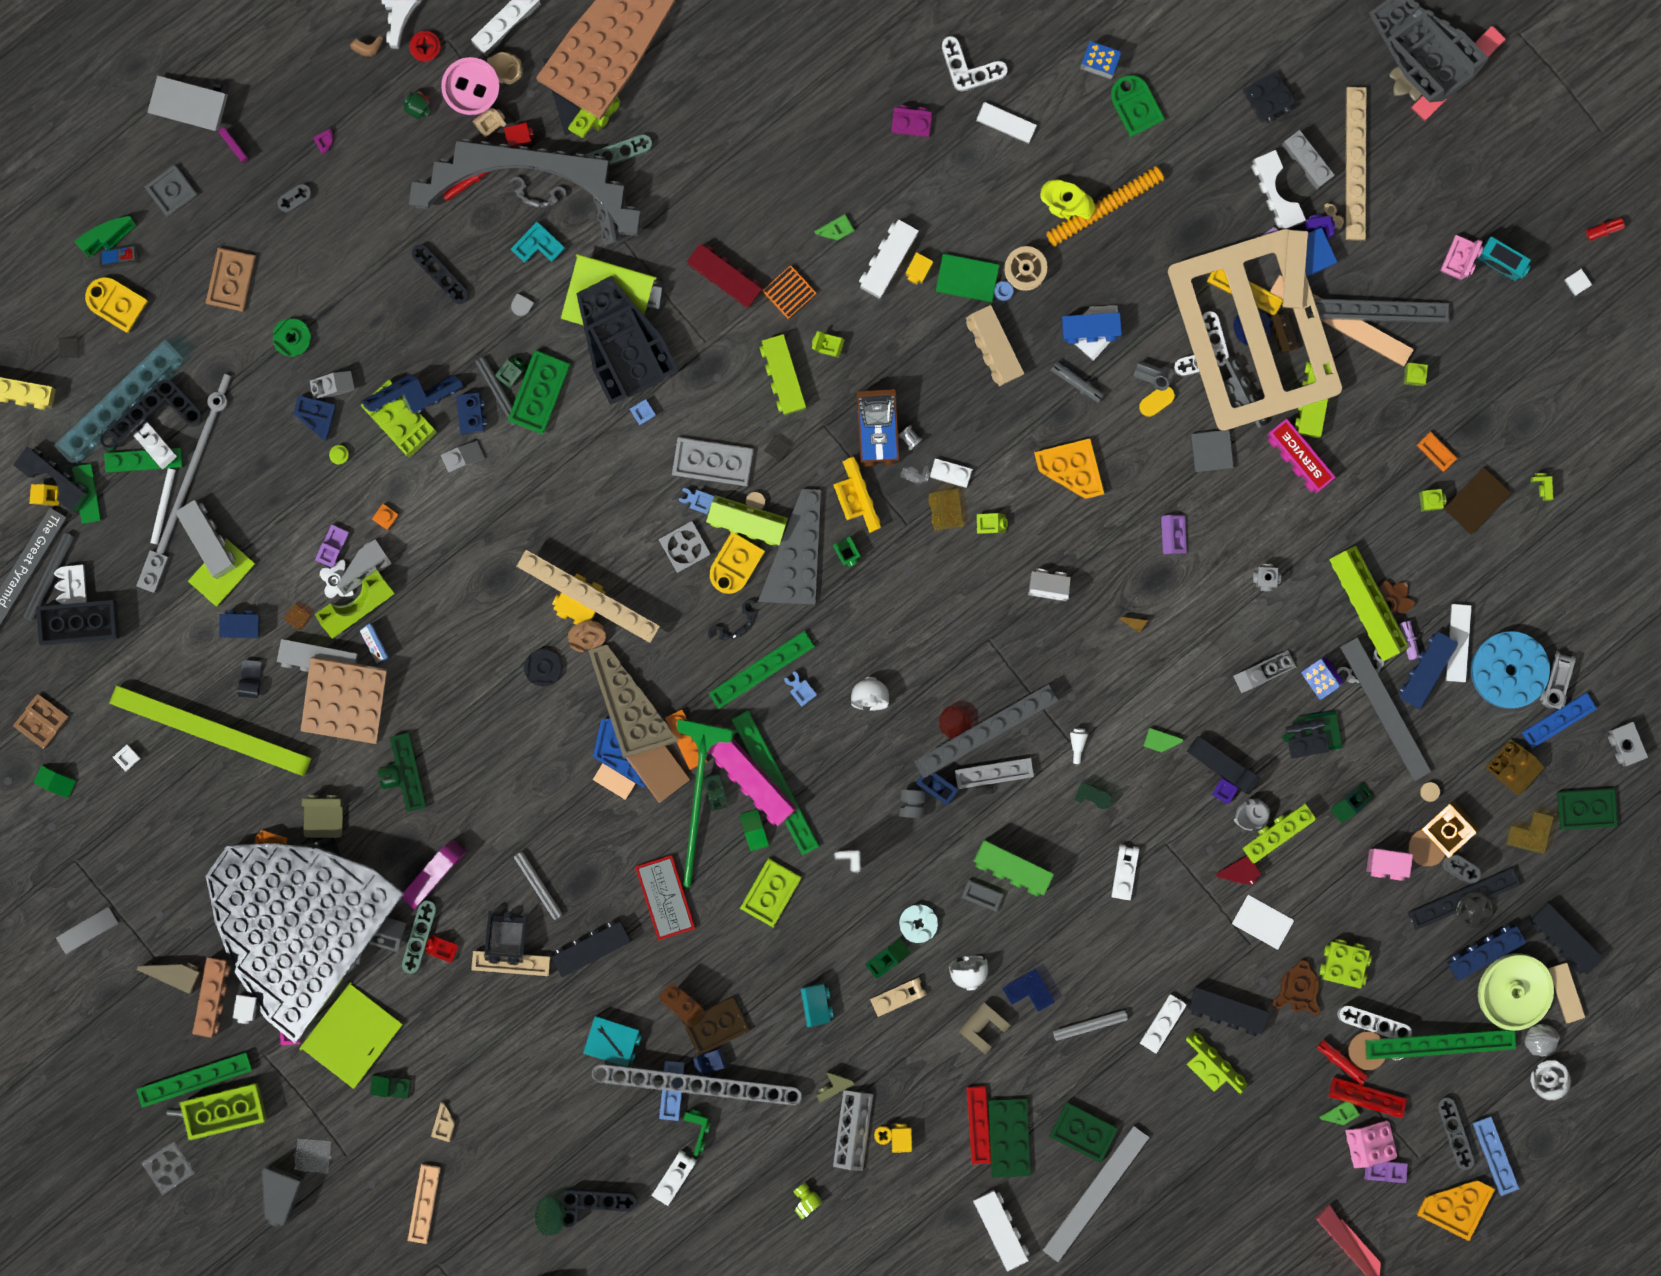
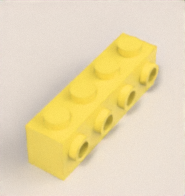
(25, 392)

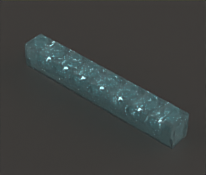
(108, 403)

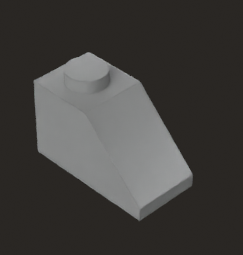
(462, 457)

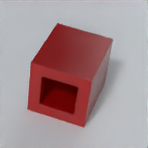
(519, 135)

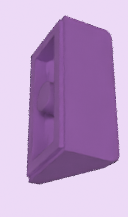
(1174, 534)

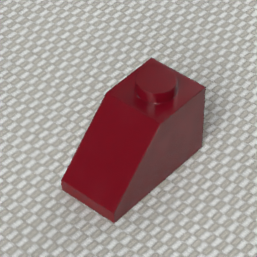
(1241, 872)

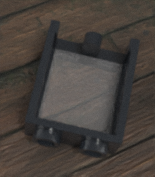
(505, 939)

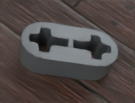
(291, 195)

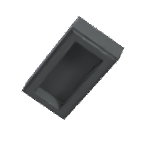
(982, 895)

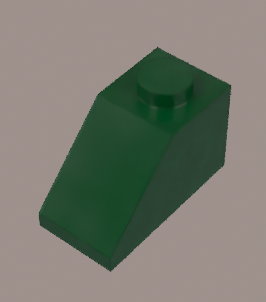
(1352, 803)
(888, 958)

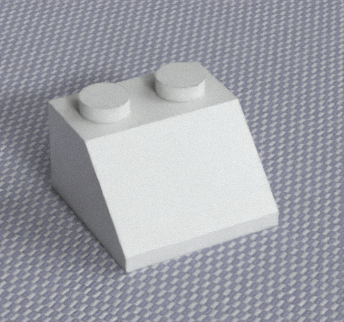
(1049, 585)

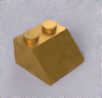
(1451, 828)

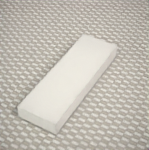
(1006, 122)

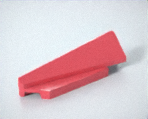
(1349, 1242)

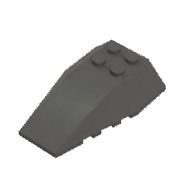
(1427, 49)

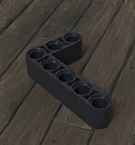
(148, 412)

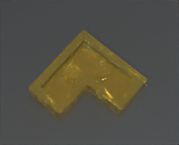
(1533, 839)

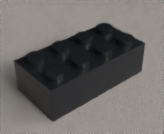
(77, 622)

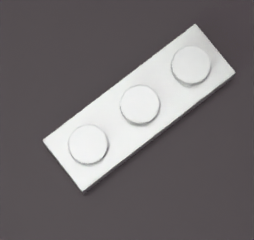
(1163, 1023)

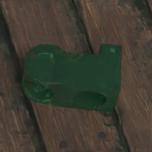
(715, 791)
(1101, 799)

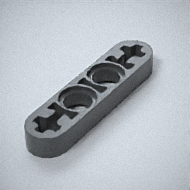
(1452, 1134)

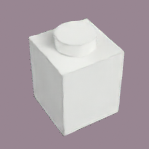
(245, 1009)

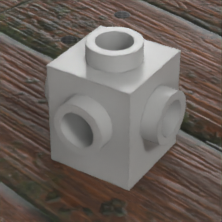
(1261, 582)

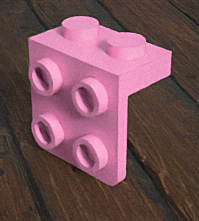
(1461, 257)
(1371, 1144)

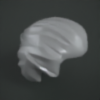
(1252, 814)
(1541, 1040)

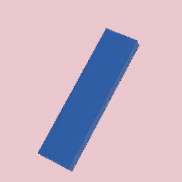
(1559, 720)

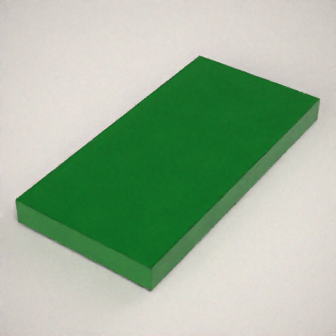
(538, 392)

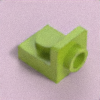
(1546, 488)
(991, 523)

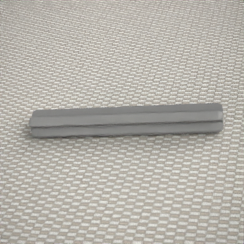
(538, 886)
(1090, 1025)

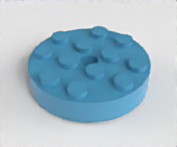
(1529, 675)

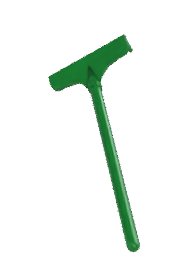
(704, 737)

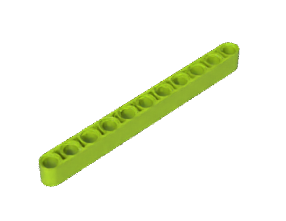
(210, 730)

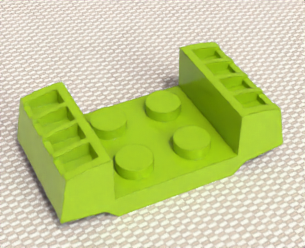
(405, 428)

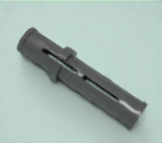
(1084, 386)

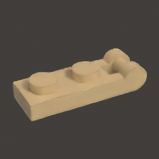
(897, 997)

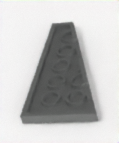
(795, 565)

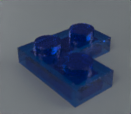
(1031, 985)

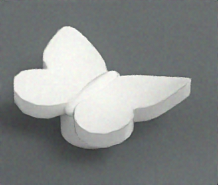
(332, 578)

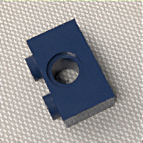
(937, 787)

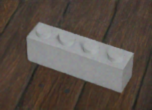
(205, 539)
(299, 654)

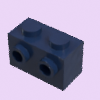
(470, 413)
(239, 625)

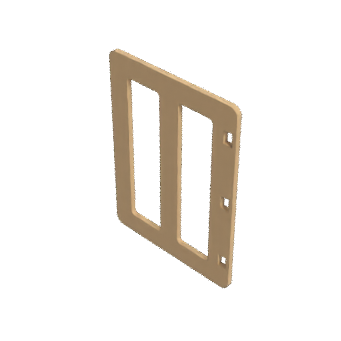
(1276, 399)

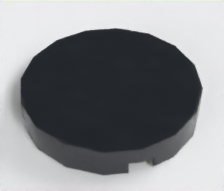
(543, 667)

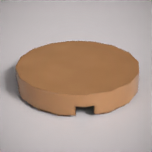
(586, 636)
(1424, 849)
(1357, 1051)

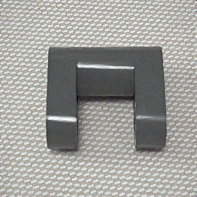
(1461, 873)

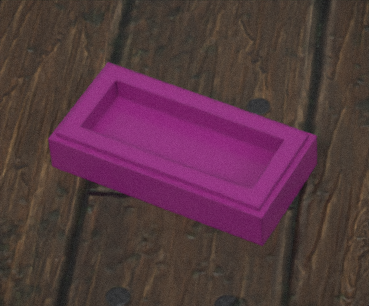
(233, 145)

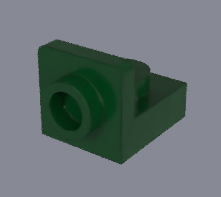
(511, 370)

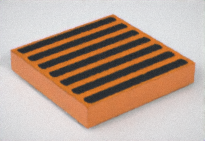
(789, 292)

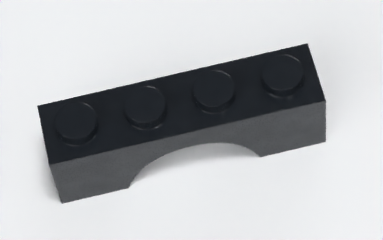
(70, 493)

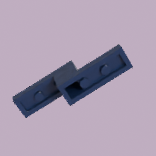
(412, 394)

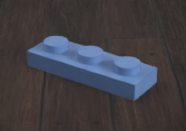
(671, 1099)

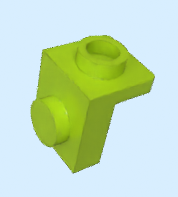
(827, 344)

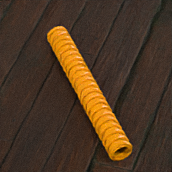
(1106, 205)

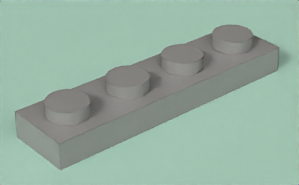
(994, 773)

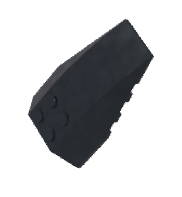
(622, 343)

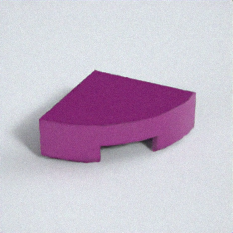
(324, 141)

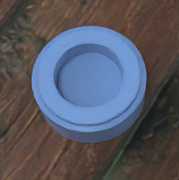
(1003, 291)

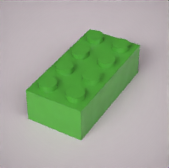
(1010, 866)

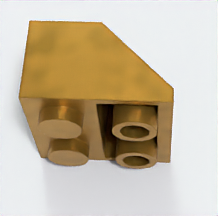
(1515, 767)

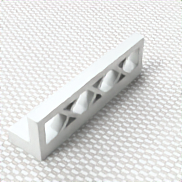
(854, 855)

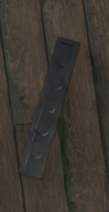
(1448, 905)

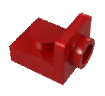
(441, 948)

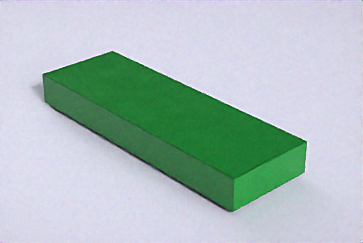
(90, 510)

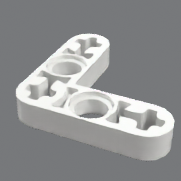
(963, 71)
(1220, 347)

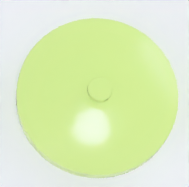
(1515, 991)

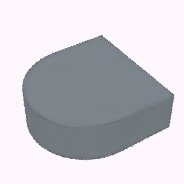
(521, 306)

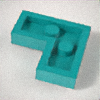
(537, 239)

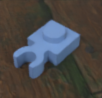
(700, 501)
(802, 691)

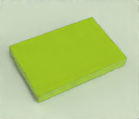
(218, 589)
(770, 892)

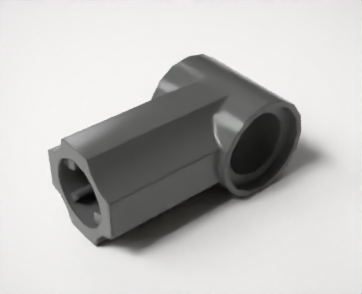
(1154, 375)

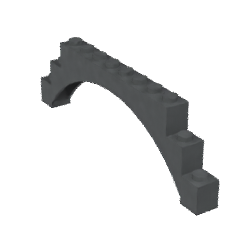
(476, 159)

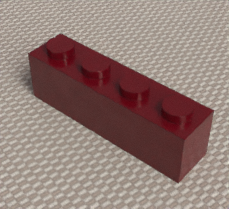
(724, 276)

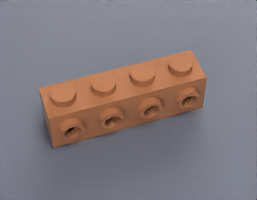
(210, 997)

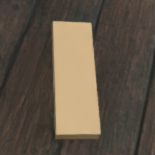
(1566, 993)

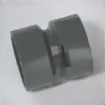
(912, 804)

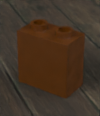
(681, 1005)

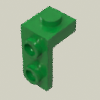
(695, 1117)

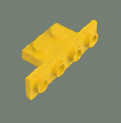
(854, 496)

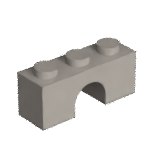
(1312, 163)

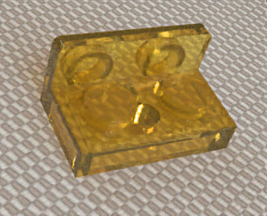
(945, 509)

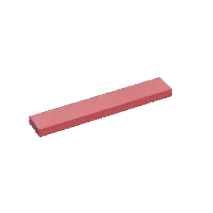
(1487, 43)

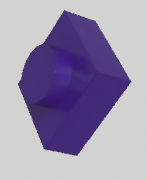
(1224, 791)

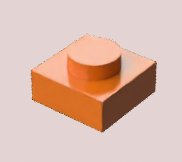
(385, 517)

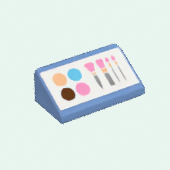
(374, 644)

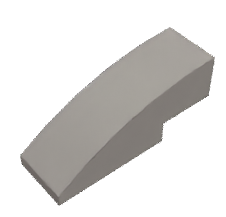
(87, 930)

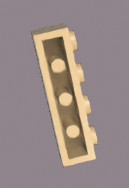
(994, 345)

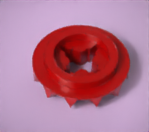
(417, 41)

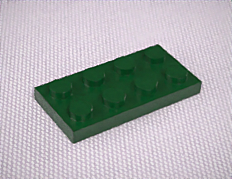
(1009, 1138)

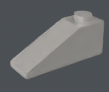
(365, 562)

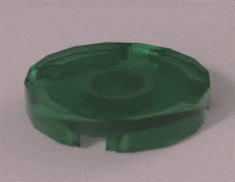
(549, 1216)

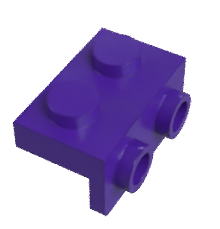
(1316, 222)

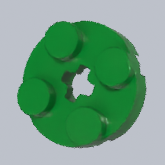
(291, 326)

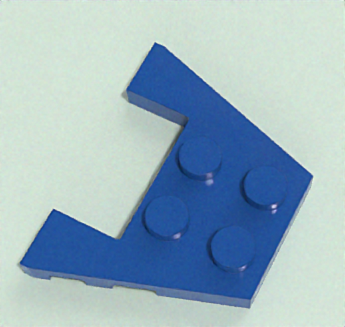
(609, 752)

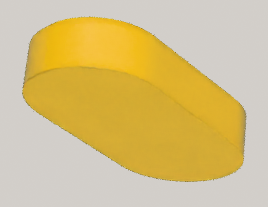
(1156, 402)

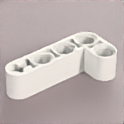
(1373, 1025)

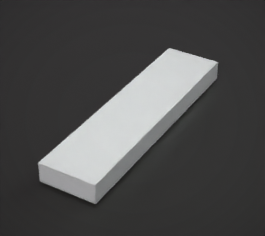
(1459, 632)

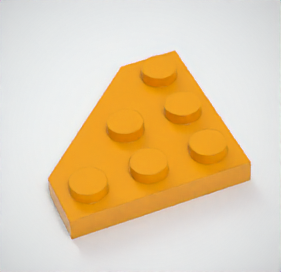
(1072, 467)
(1457, 1208)

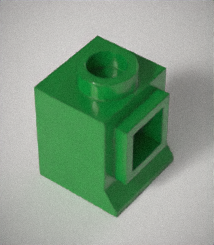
(844, 545)

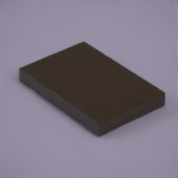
(1477, 501)
(717, 1026)

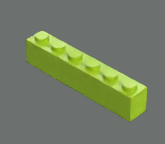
(1369, 603)

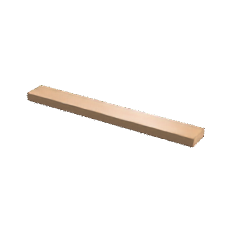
(1361, 332)

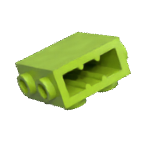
(1345, 963)

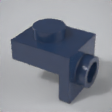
(709, 1062)

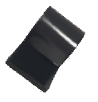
(250, 679)

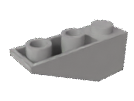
(1264, 671)

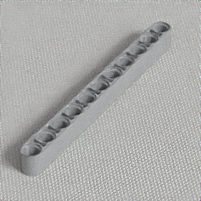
(705, 1088)

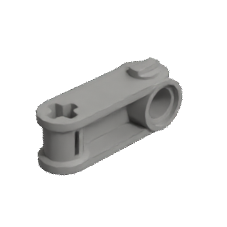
(1558, 680)

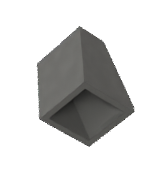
(279, 1194)

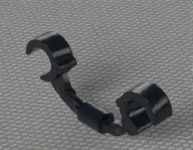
(742, 630)

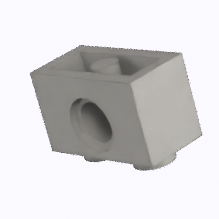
(1636, 751)

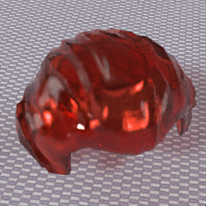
(954, 721)

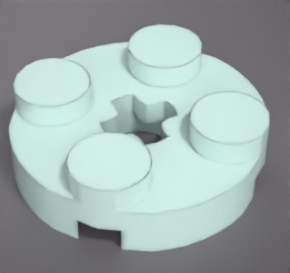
(928, 919)

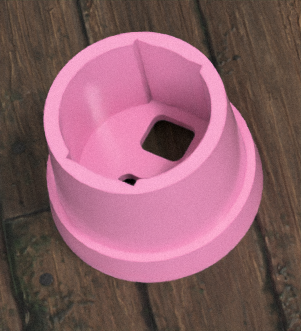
(476, 72)

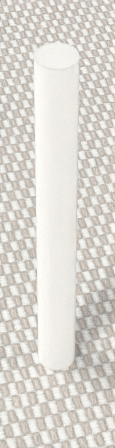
(162, 506)

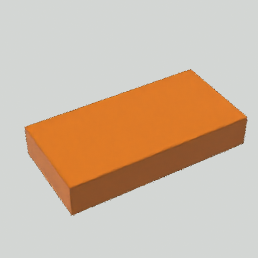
(1436, 451)

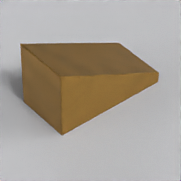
(1136, 624)

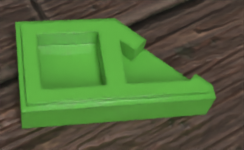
(836, 229)
(1160, 741)
(1341, 1113)

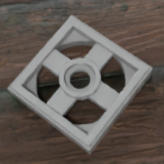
(688, 553)

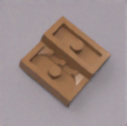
(40, 721)

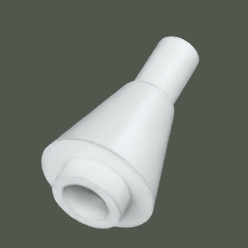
(1078, 741)

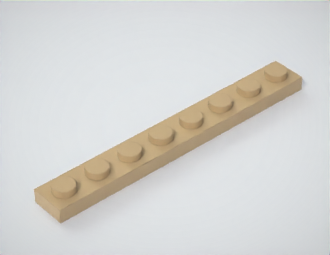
(1355, 163)
(588, 596)

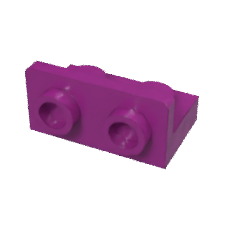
(911, 121)

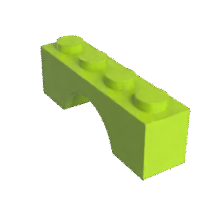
(338, 618)

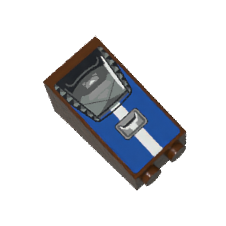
(877, 427)

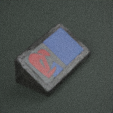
(119, 256)

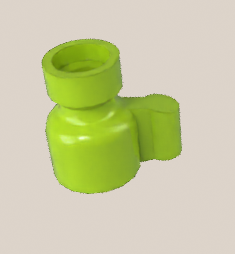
(808, 1202)

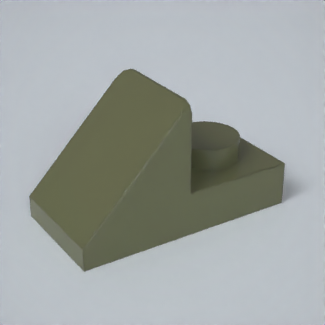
(839, 1084)

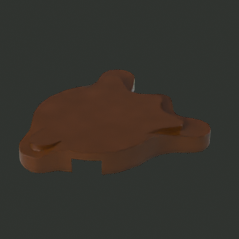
(1299, 988)

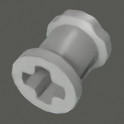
(910, 437)

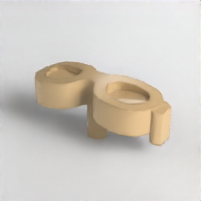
(1331, 211)

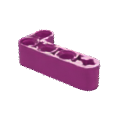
(433, 873)

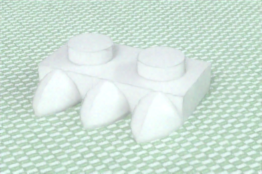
(73, 585)

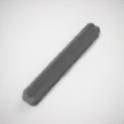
(495, 386)

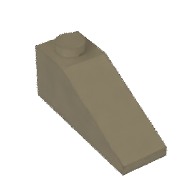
(177, 975)

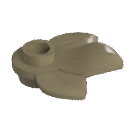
(1402, 85)

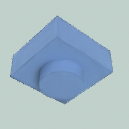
(642, 412)

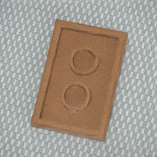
(230, 279)
(659, 772)

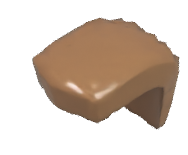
(366, 50)

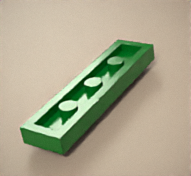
(137, 461)

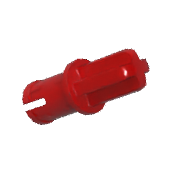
(1605, 229)

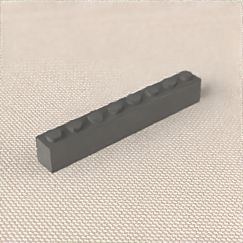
(985, 731)

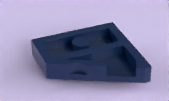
(315, 415)

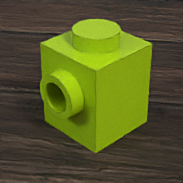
(1432, 500)

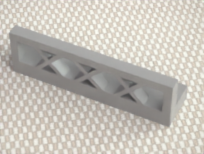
(856, 1131)

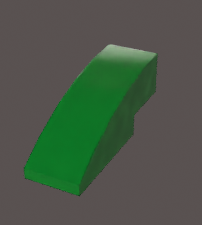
(105, 235)

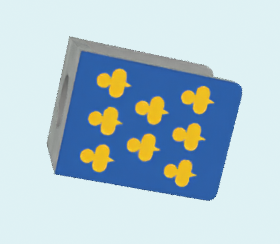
(1100, 60)

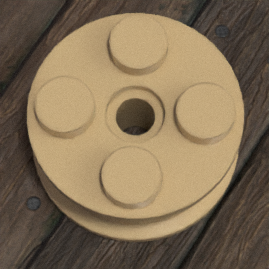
(1028, 257)

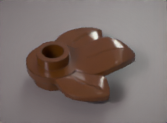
(1396, 596)

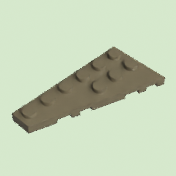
(631, 713)

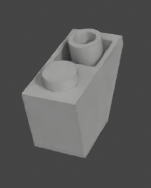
(332, 385)

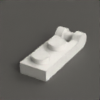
(154, 445)
(1125, 873)
(673, 1178)

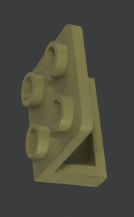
(323, 816)

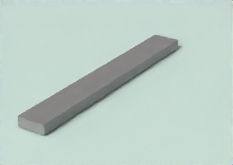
(1095, 1194)

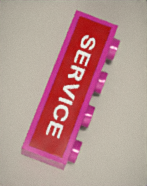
(1301, 456)

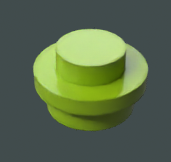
(338, 454)

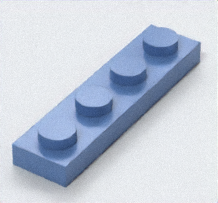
(1495, 1156)

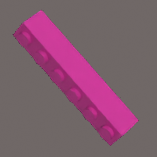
(753, 781)

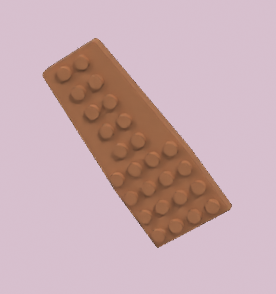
(603, 51)

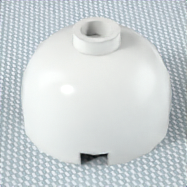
(870, 694)
(969, 972)
(1551, 1080)

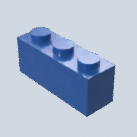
(1091, 327)

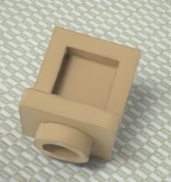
(489, 121)

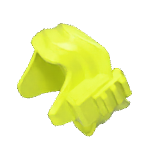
(1079, 205)

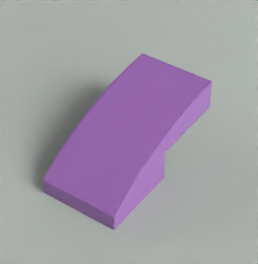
(332, 545)
(1387, 1172)

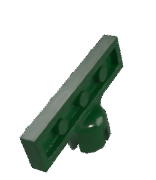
(403, 773)

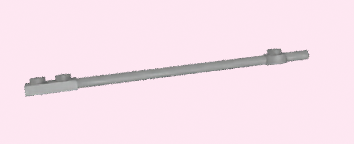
(156, 560)

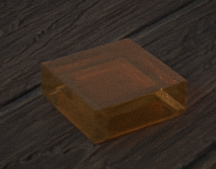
(296, 617)

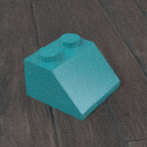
(816, 1004)

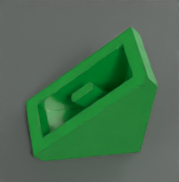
(54, 782)
(754, 830)

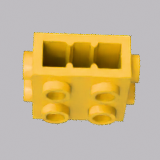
(571, 608)

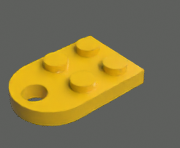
(116, 303)
(735, 562)

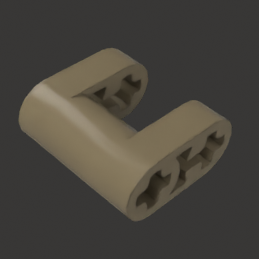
(978, 1021)

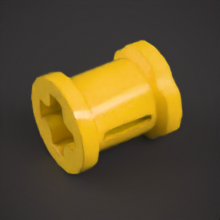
(883, 1140)

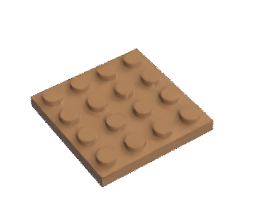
(343, 700)

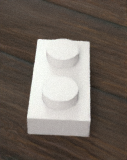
(950, 473)

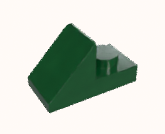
(390, 1087)

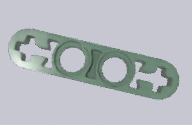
(615, 149)
(421, 937)

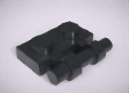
(1307, 745)

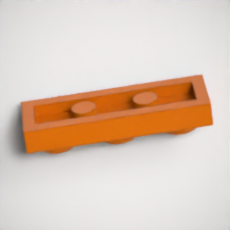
(686, 743)

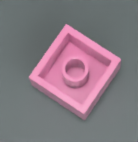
(1390, 863)

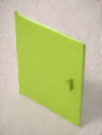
(591, 271)
(351, 1035)

